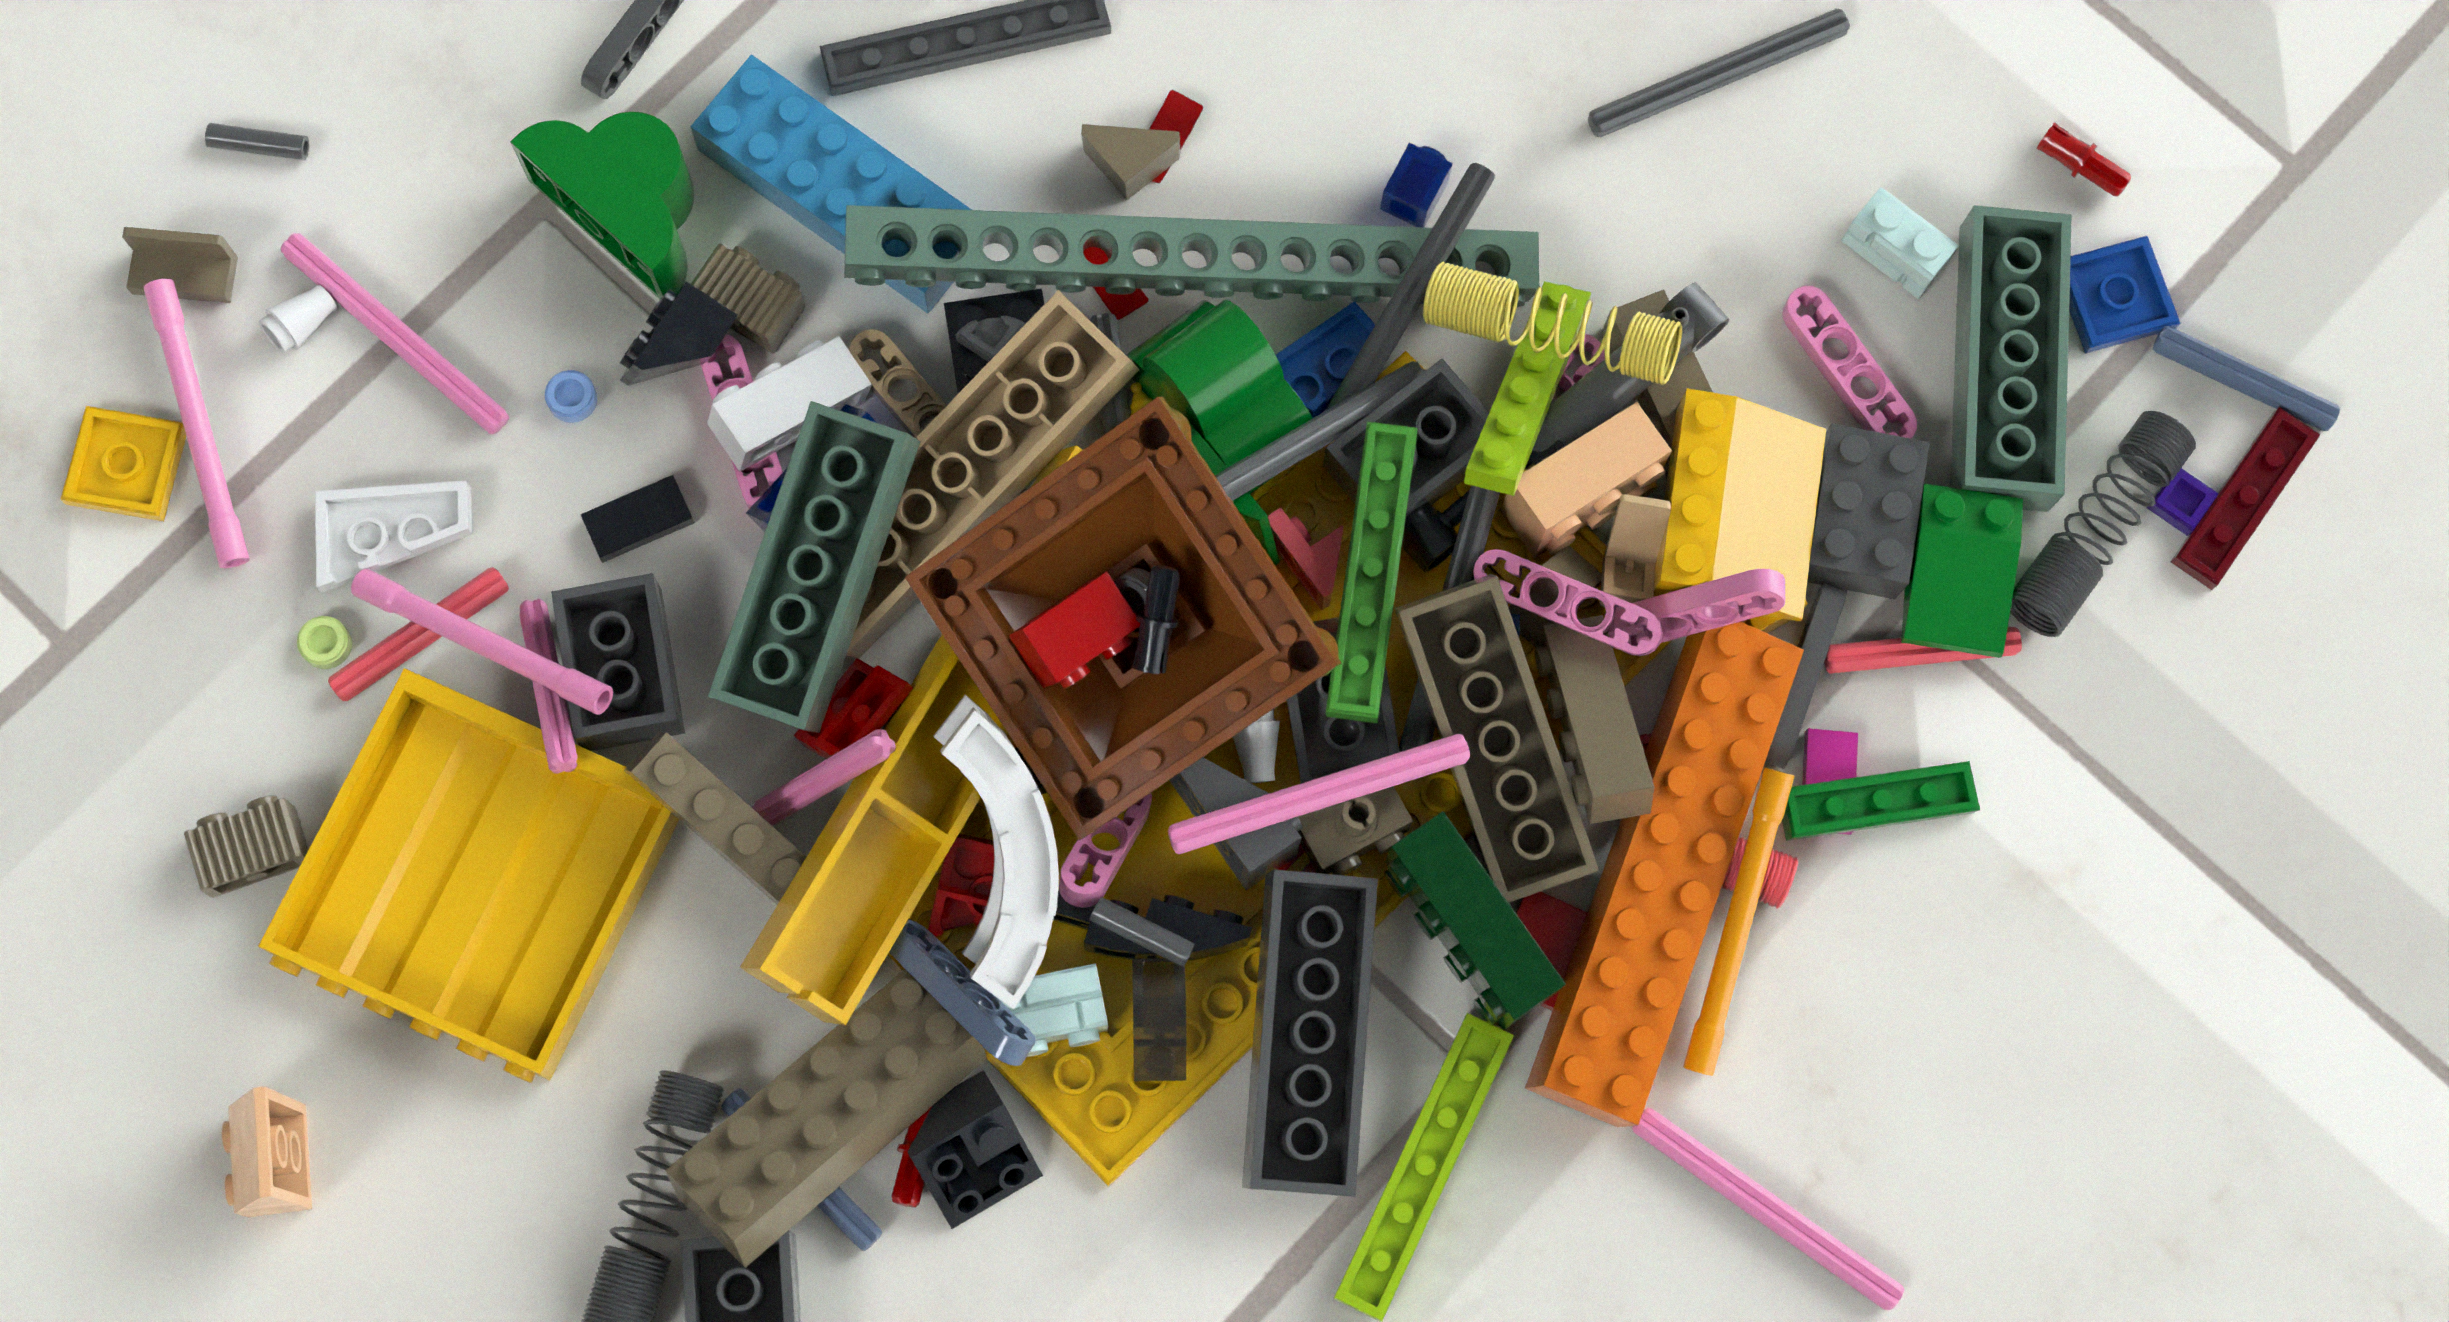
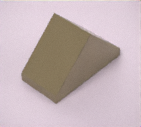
(1130, 155)
(1545, 591)

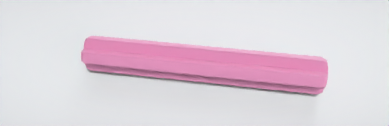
(551, 707)
(825, 777)

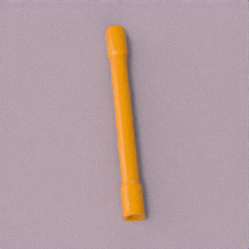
(1767, 815)

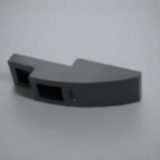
(1210, 933)

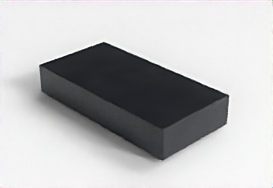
(637, 518)

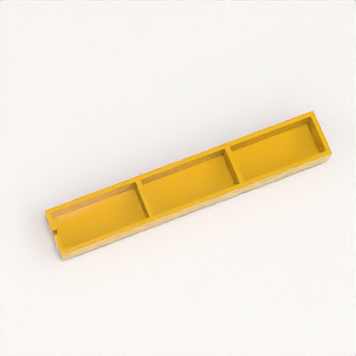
(875, 850)

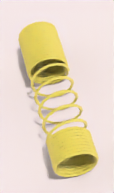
(1487, 305)

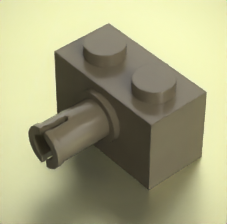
(1353, 828)

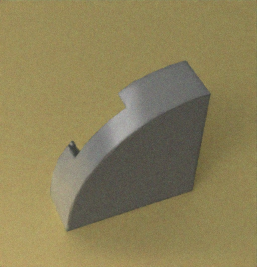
(988, 335)

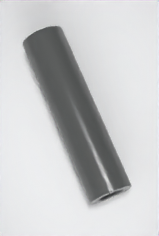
(257, 141)
(1142, 931)

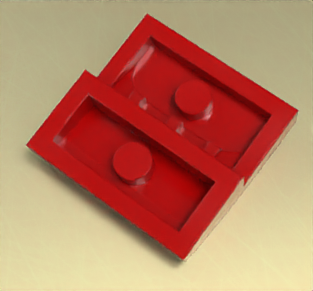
(859, 705)

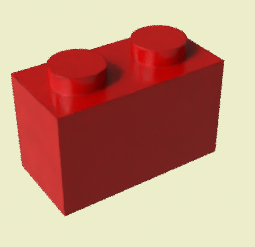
(1076, 631)

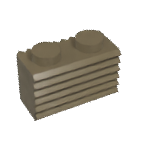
(764, 301)
(246, 846)

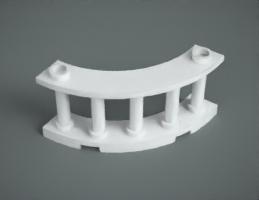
(1025, 872)

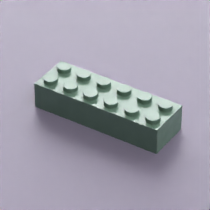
(2012, 355)
(814, 567)

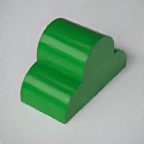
(619, 186)
(1221, 379)

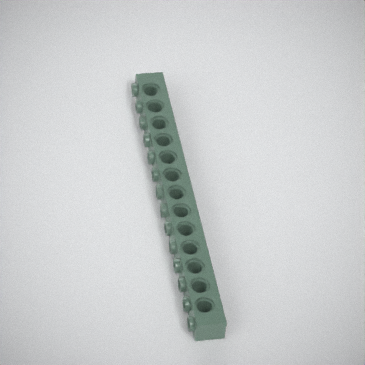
(869, 227)

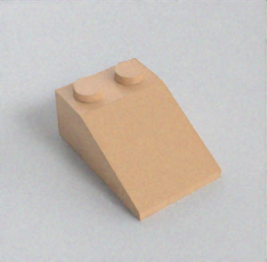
(267, 1154)

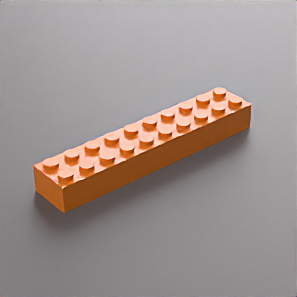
(1664, 874)

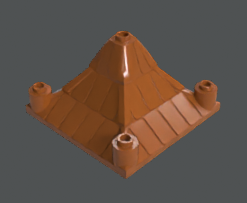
(1115, 507)

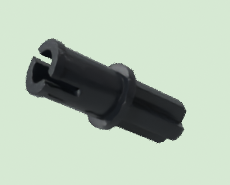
(1157, 620)

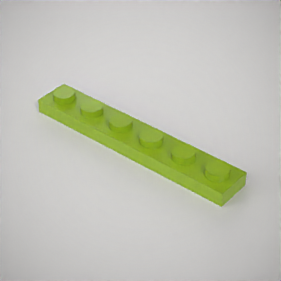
(1525, 395)
(1423, 1167)

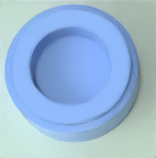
(571, 396)

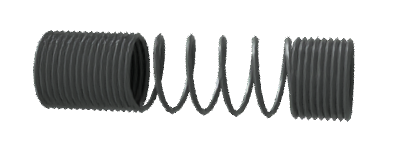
(2067, 572)
(626, 1280)

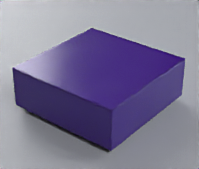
(2183, 502)

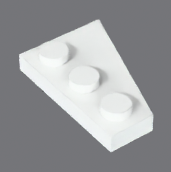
(385, 526)

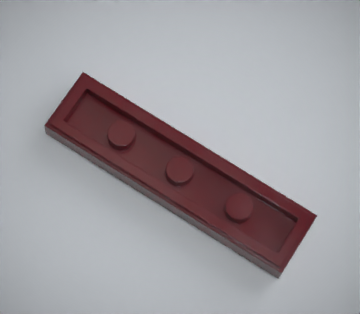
(2245, 498)

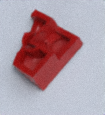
(963, 884)

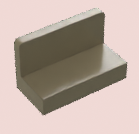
(196, 262)

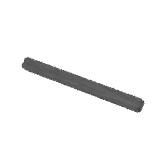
(1718, 72)
(1414, 284)
(1313, 434)
(1467, 549)

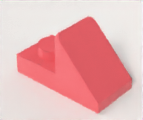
(1312, 565)

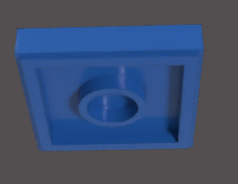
(2119, 295)

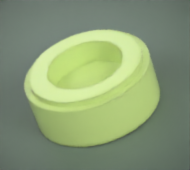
(324, 642)

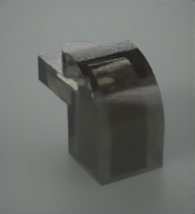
(1159, 1020)

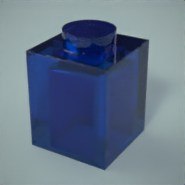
(1416, 185)

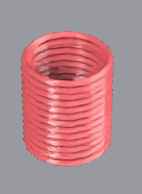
(1777, 878)

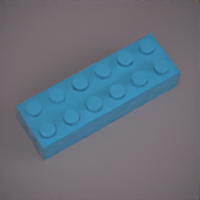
(813, 163)

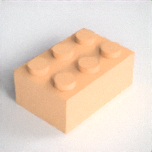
(1586, 481)

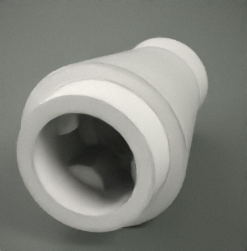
(295, 319)
(1258, 749)

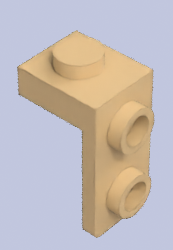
(1634, 547)

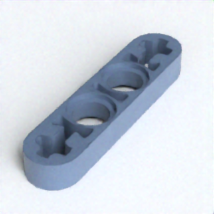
(961, 996)

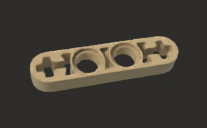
(908, 413)

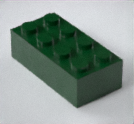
(1472, 922)

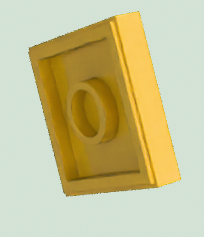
(124, 463)

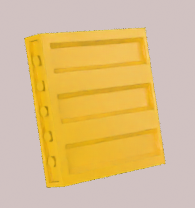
(471, 878)

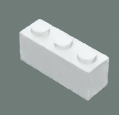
(773, 408)

